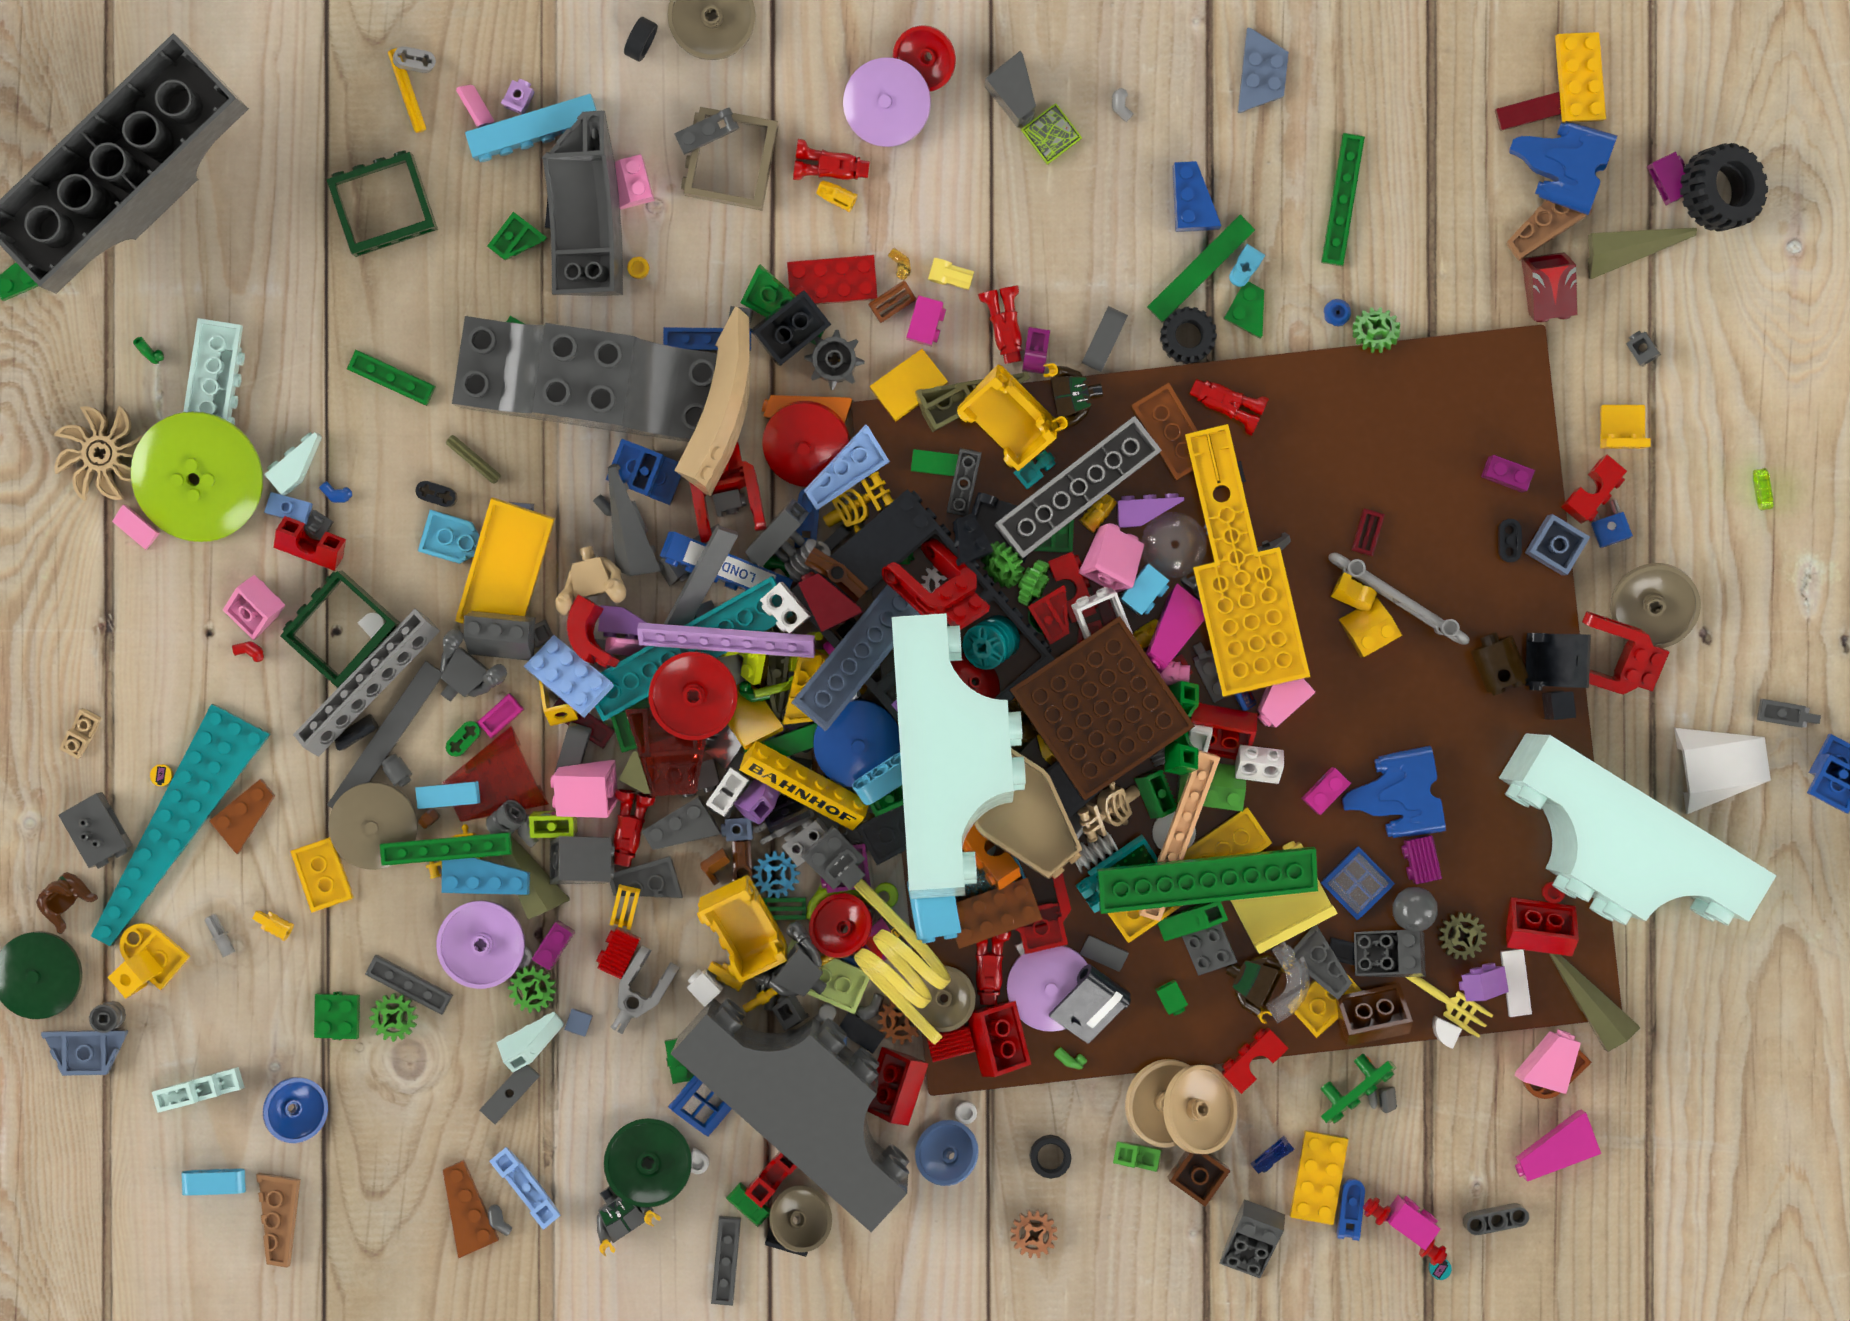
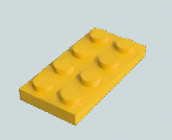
(1580, 77)
(1319, 1177)

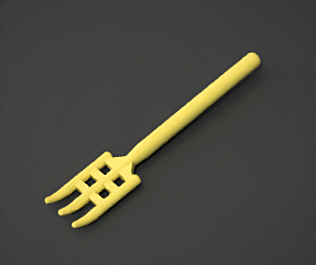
(1451, 1003)

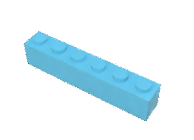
(526, 129)

